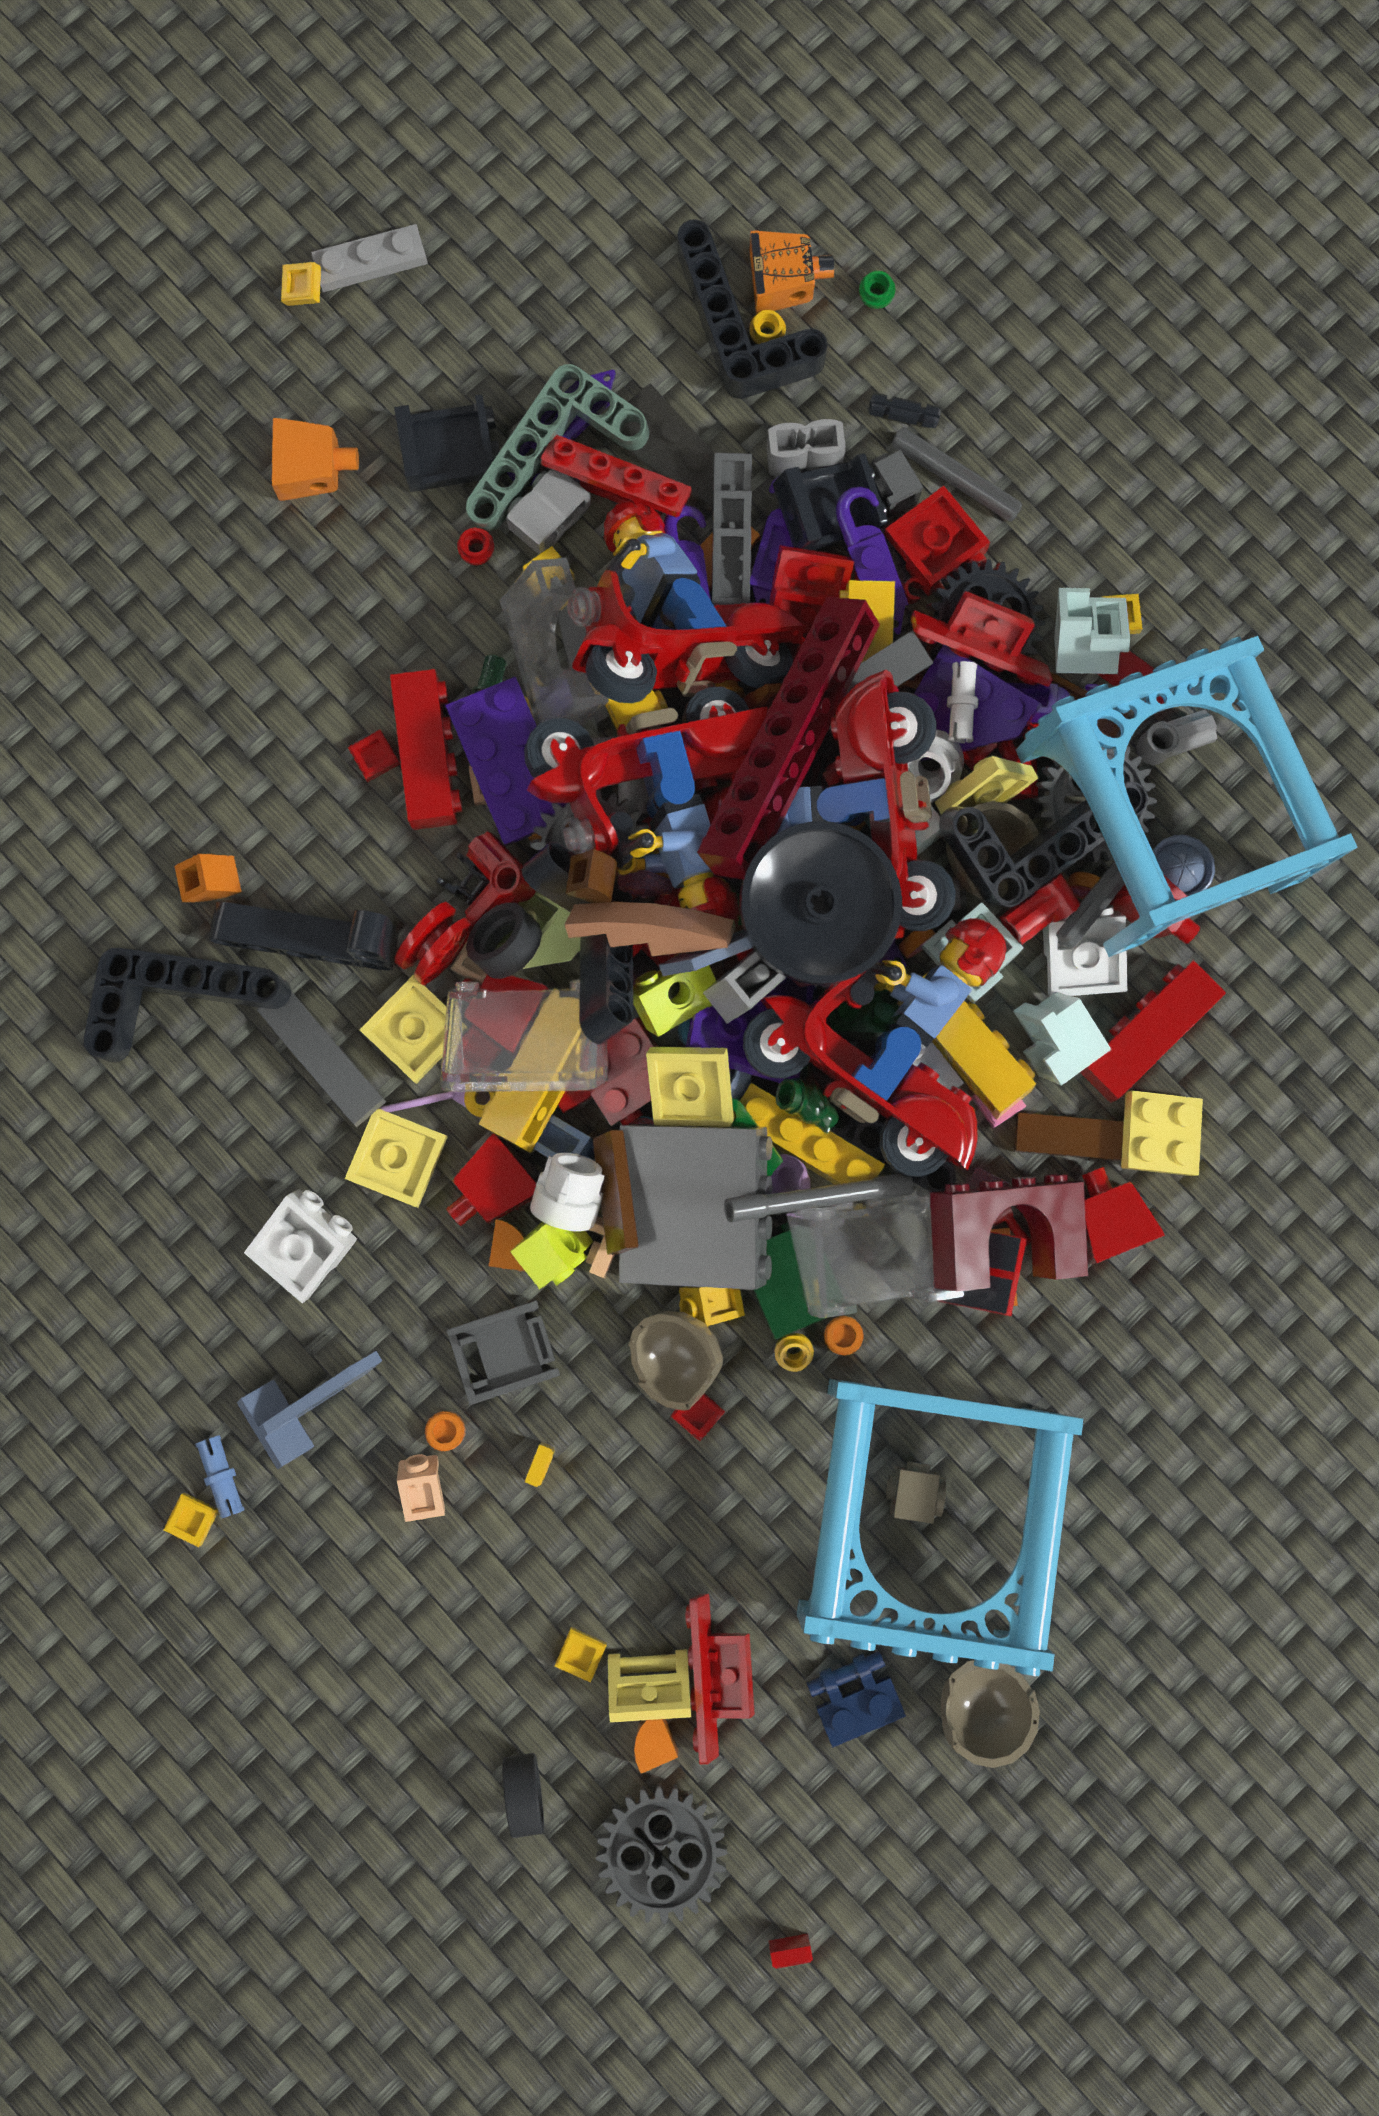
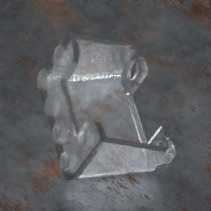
(865, 1253)

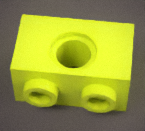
(663, 1014)
(551, 1253)

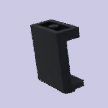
(446, 444)
(811, 499)

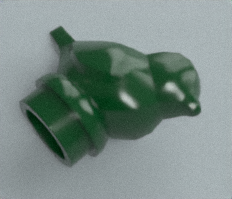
(806, 1100)

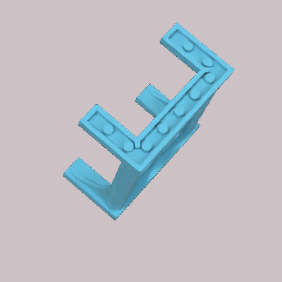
(1075, 743)
(828, 1608)

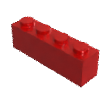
(424, 749)
(1153, 1029)

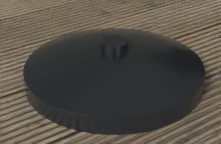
(820, 903)

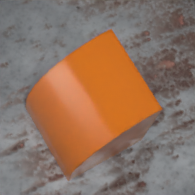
(207, 878)
(504, 1240)
(654, 1744)

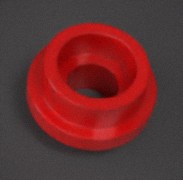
(473, 536)

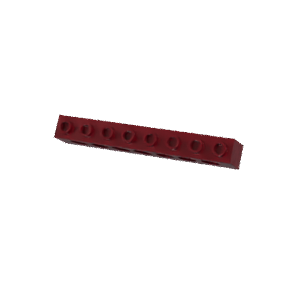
(789, 736)

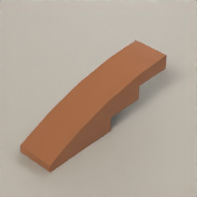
(661, 926)

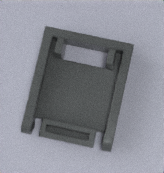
(509, 1350)

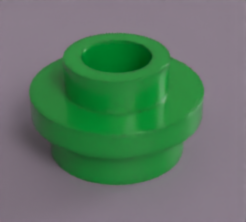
(877, 280)

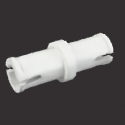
(962, 702)

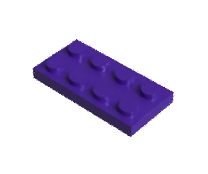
(494, 735)

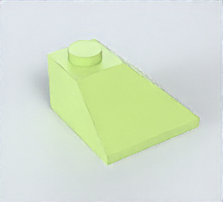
(554, 943)

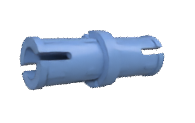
(219, 1477)

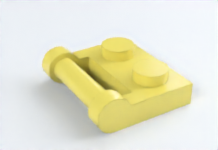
(648, 1695)

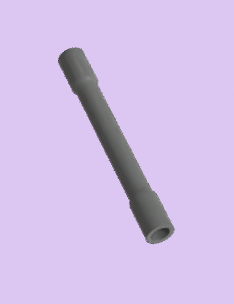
(760, 1205)

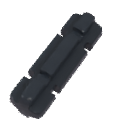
(904, 410)

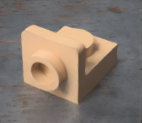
(598, 1253)
(420, 1487)

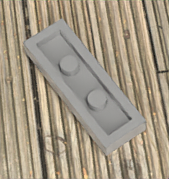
(370, 257)

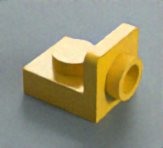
(711, 1304)

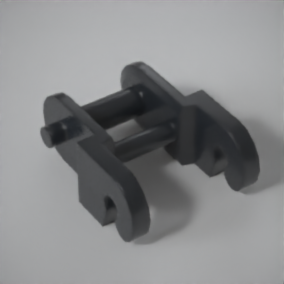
(484, 881)

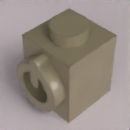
(916, 1493)

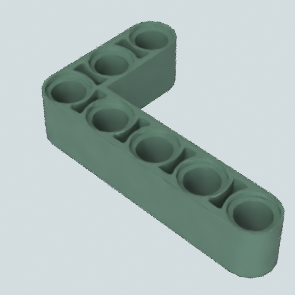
(530, 429)

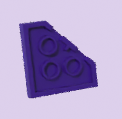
(1001, 710)
(711, 1031)

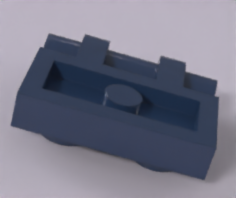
(861, 1709)

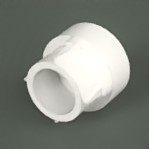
(951, 763)
(568, 1192)

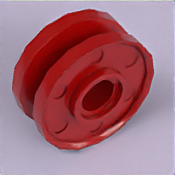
(434, 943)

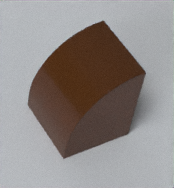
(591, 876)

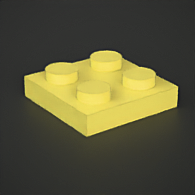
(990, 781)
(410, 1029)
(690, 1086)
(1161, 1133)
(396, 1157)

